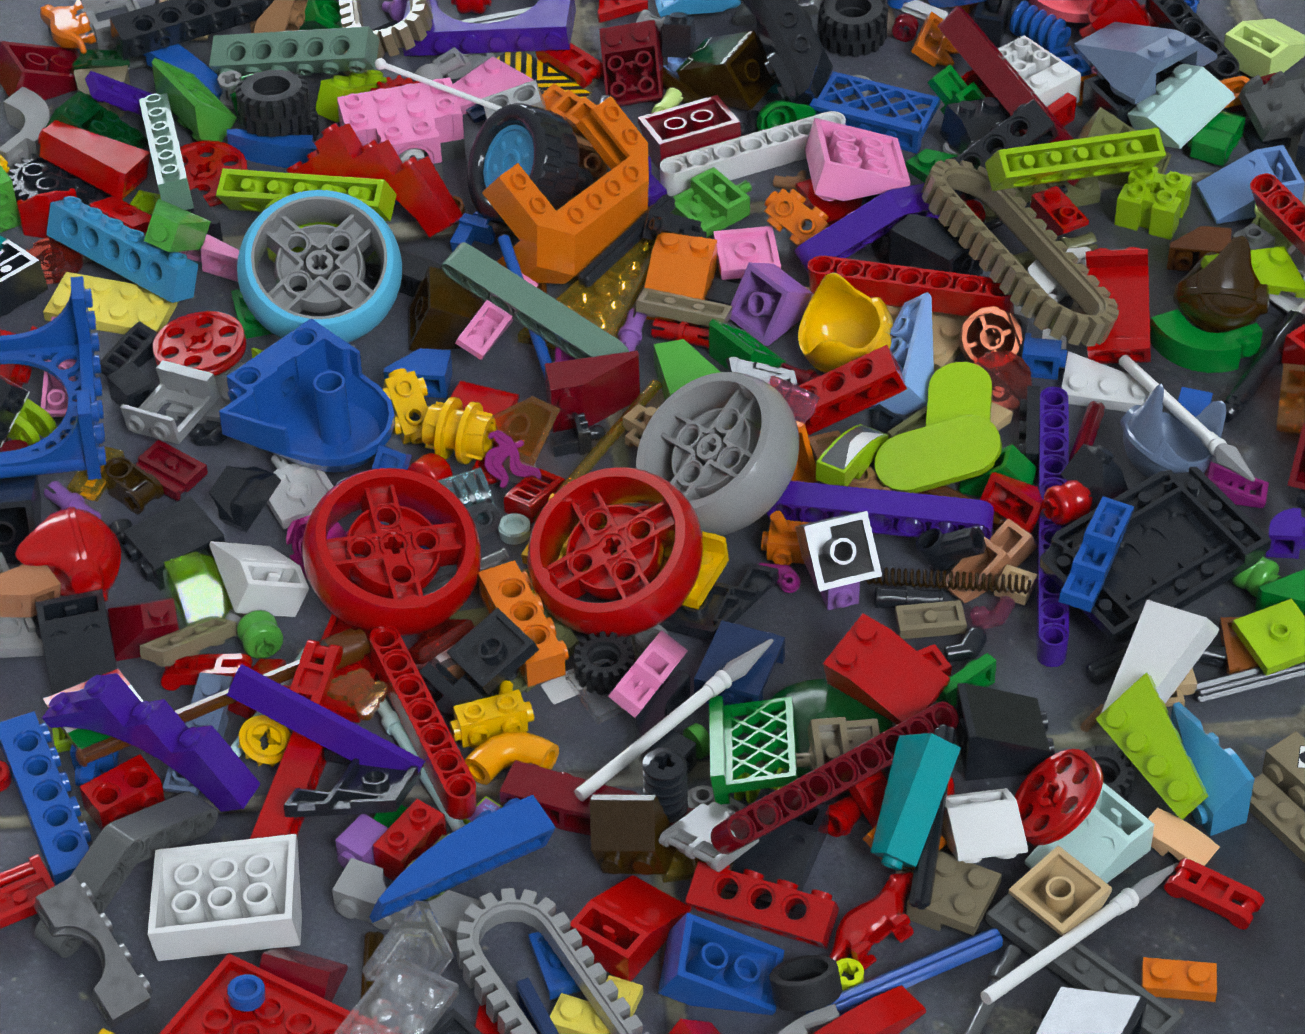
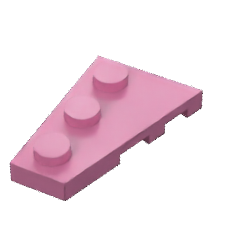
(488, 79)

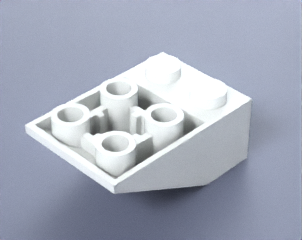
(1042, 70)
(260, 578)

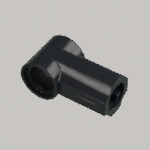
(944, 549)

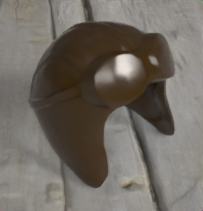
(1224, 292)

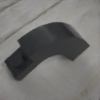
(662, 703)

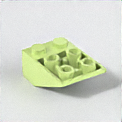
(1265, 46)

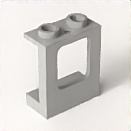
(102, 29)
(177, 386)

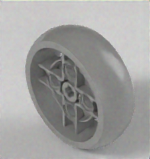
(714, 452)

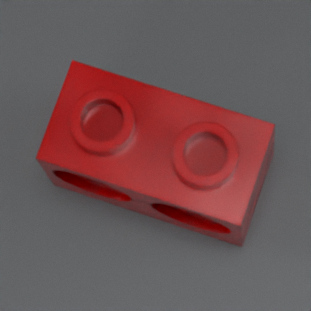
(122, 791)
(408, 838)

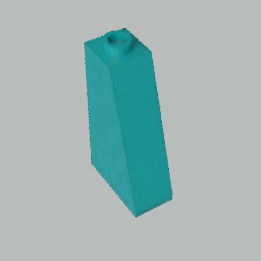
(912, 797)

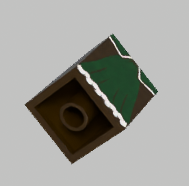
(729, 68)

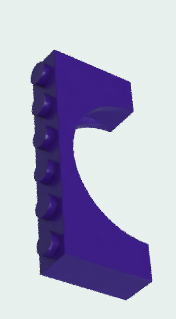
(541, 28)

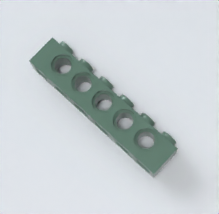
(275, 51)
(165, 151)

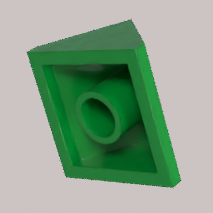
(731, 341)

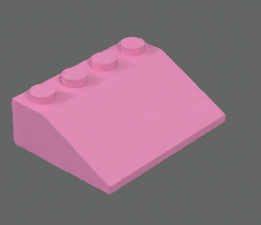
(853, 162)

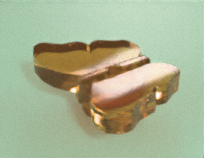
(359, 691)

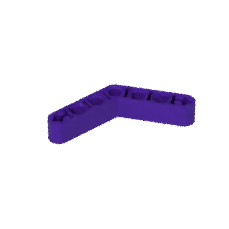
(865, 224)

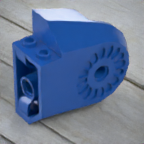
(309, 402)

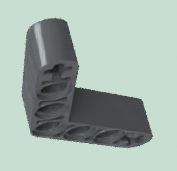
(128, 843)

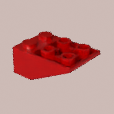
(627, 925)

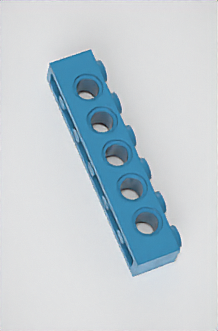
(121, 249)

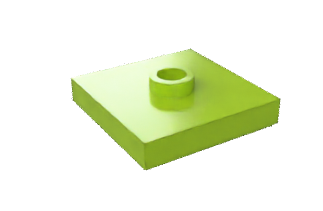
(1274, 636)

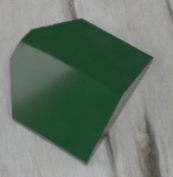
(99, 59)

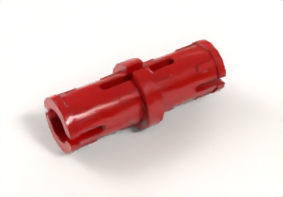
(676, 331)

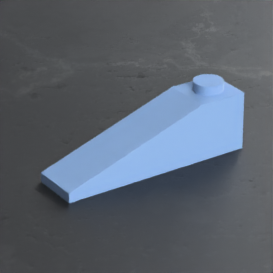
(914, 354)

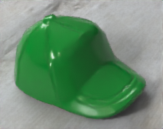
(782, 112)

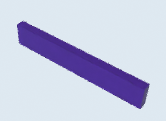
(318, 722)

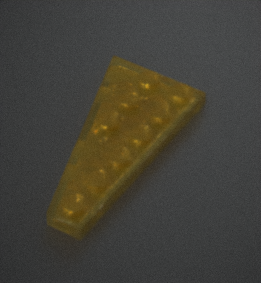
(610, 296)

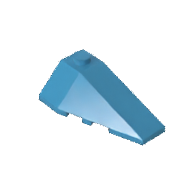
(1221, 772)

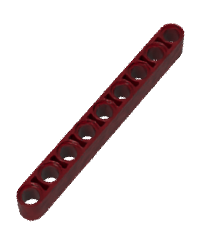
(993, 67)
(876, 756)

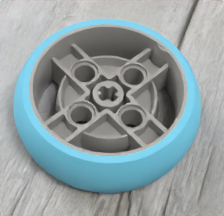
(357, 230)

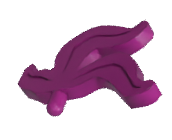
(507, 448)

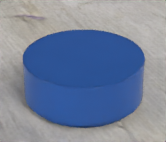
(246, 992)

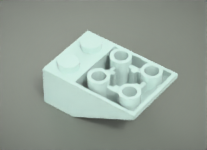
(1107, 839)

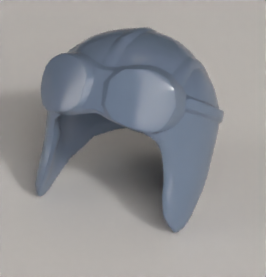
(1162, 442)

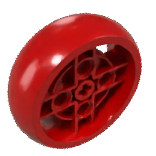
(598, 501)
(391, 551)

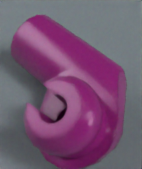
(788, 578)

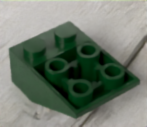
(89, 115)

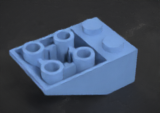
(1229, 191)

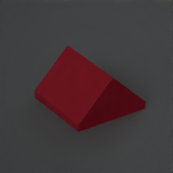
(305, 970)

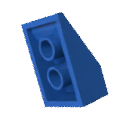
(718, 967)

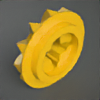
(251, 733)

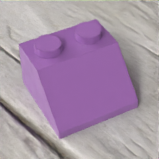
(768, 302)

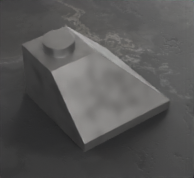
(839, 550)

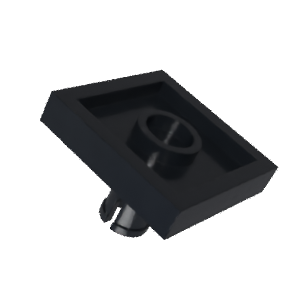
(493, 651)

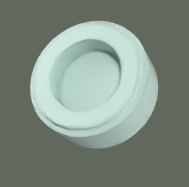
(514, 528)

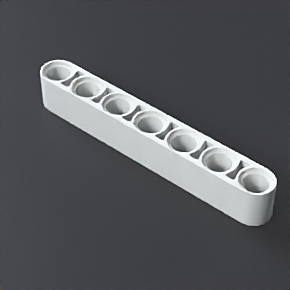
(743, 154)

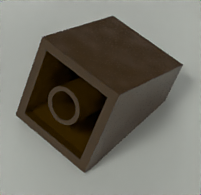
(440, 312)

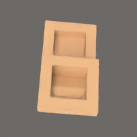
(1180, 838)

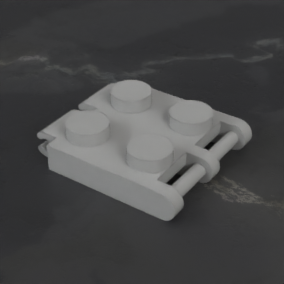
(693, 835)

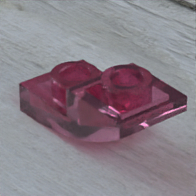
(799, 399)

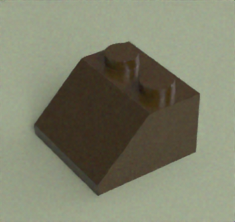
(628, 834)

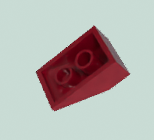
(37, 68)
(592, 387)

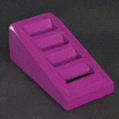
(1229, 483)

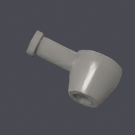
(434, 71)

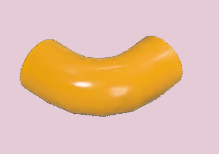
(502, 751)

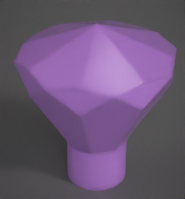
(395, 9)

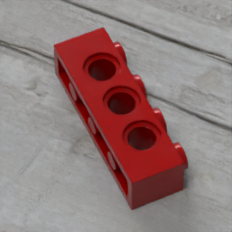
(854, 387)
(813, 928)

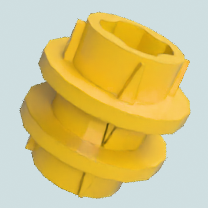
(452, 429)

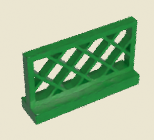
(726, 747)

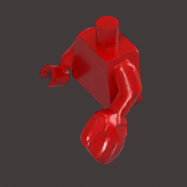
(1105, 12)

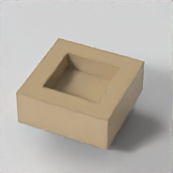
(1018, 598)

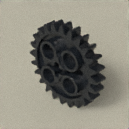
(42, 176)

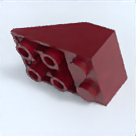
(632, 62)

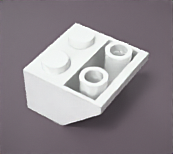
(983, 826)

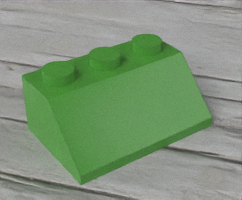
(192, 102)

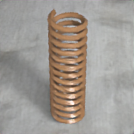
(1090, 720)

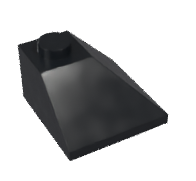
(1097, 472)

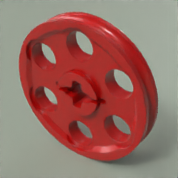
(206, 171)
(202, 344)
(1058, 795)

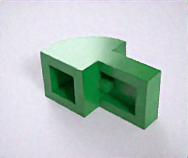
(952, 88)

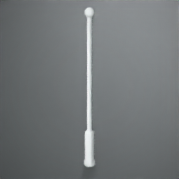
(381, 64)

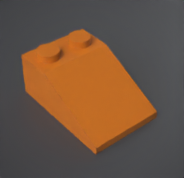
(682, 266)

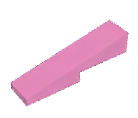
(216, 258)
(486, 328)

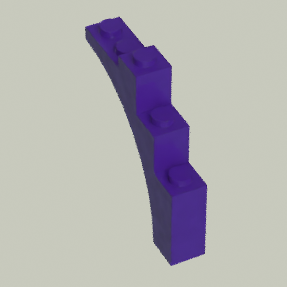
(153, 726)

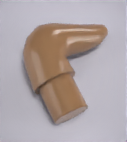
(789, 182)

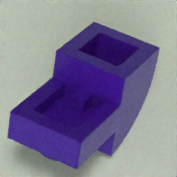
(1287, 534)

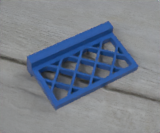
(874, 120)

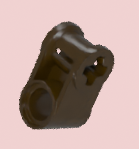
(131, 484)

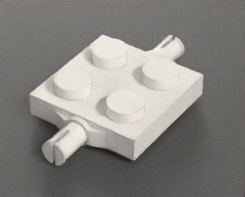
(297, 491)

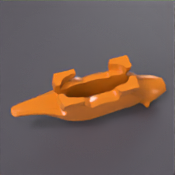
(66, 28)

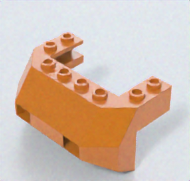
(564, 241)

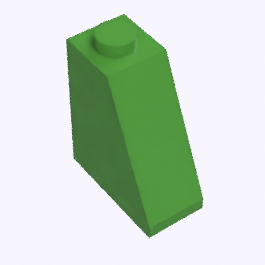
(176, 228)
(679, 364)

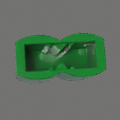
(1217, 138)

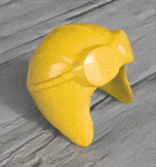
(842, 324)

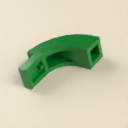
(1199, 349)

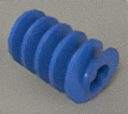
(1039, 26)

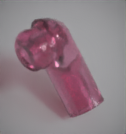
(995, 617)

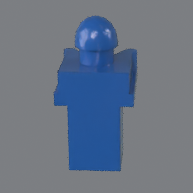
(472, 229)

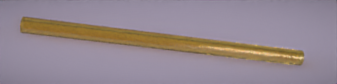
(610, 437)

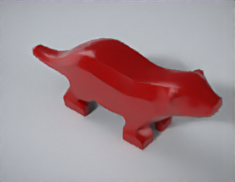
(874, 921)

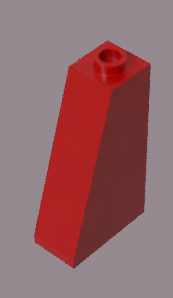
(94, 158)

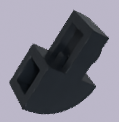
(454, 691)

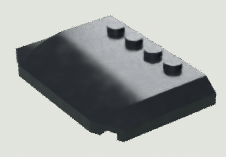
(1174, 550)

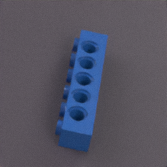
(45, 794)

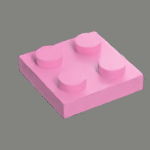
(743, 246)

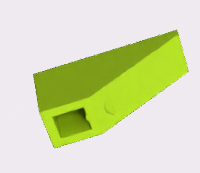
(343, 86)

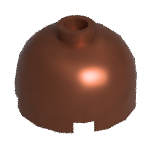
(989, 331)

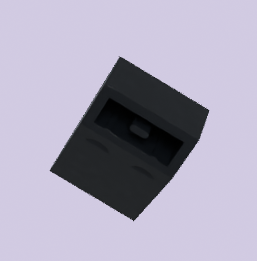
(75, 638)
(787, 851)

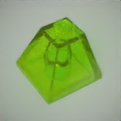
(197, 587)

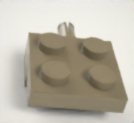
(834, 737)
(958, 896)

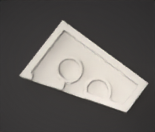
(1093, 381)

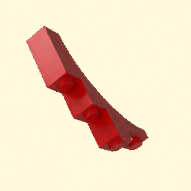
(414, 181)

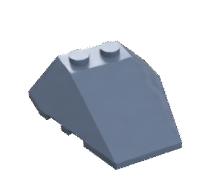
(1135, 53)

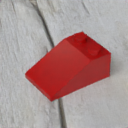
(883, 671)

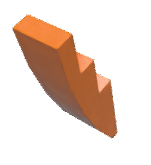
(567, 105)

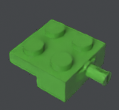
(714, 201)

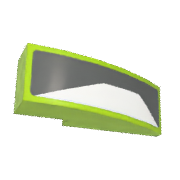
(849, 455)

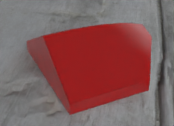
(35, 211)

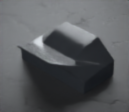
(242, 494)

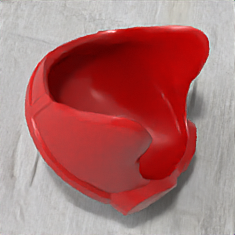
(76, 549)

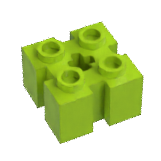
(1153, 201)

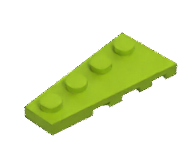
(1148, 738)

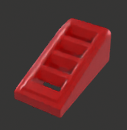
(514, 499)

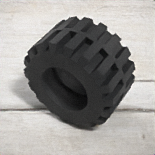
(852, 26)
(273, 103)

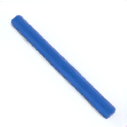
(920, 969)

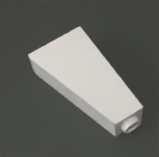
(1164, 646)

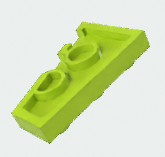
(1273, 268)

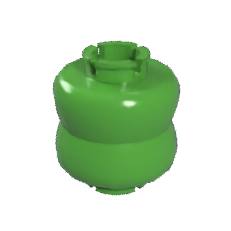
(1259, 574)
(260, 634)

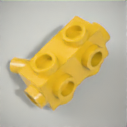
(407, 397)
(491, 716)

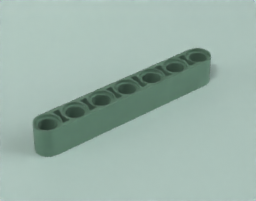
(529, 304)

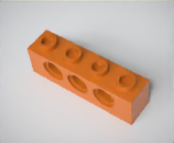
(511, 592)

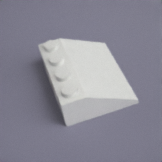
(225, 898)

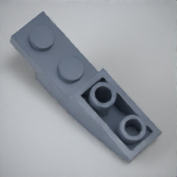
(206, 686)

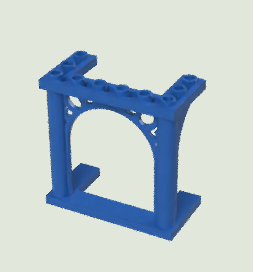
(63, 339)

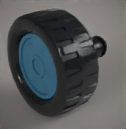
(536, 141)

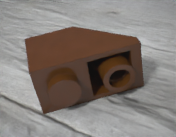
(1193, 246)

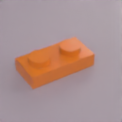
(1180, 979)

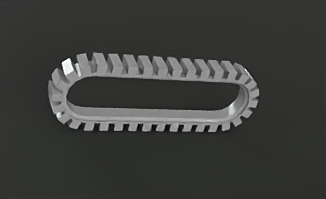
(563, 941)

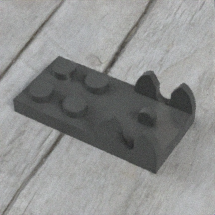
(1275, 107)

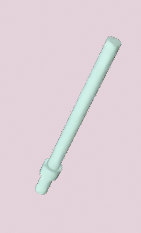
(394, 727)

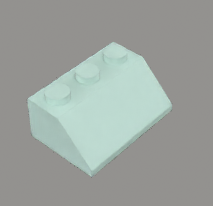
(1182, 105)

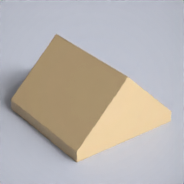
(1061, 891)

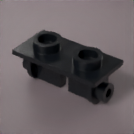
(665, 222)

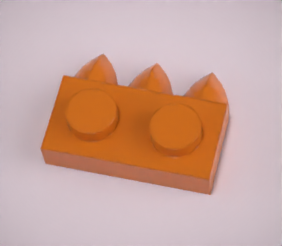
(932, 44)

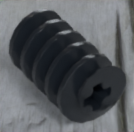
(667, 778)

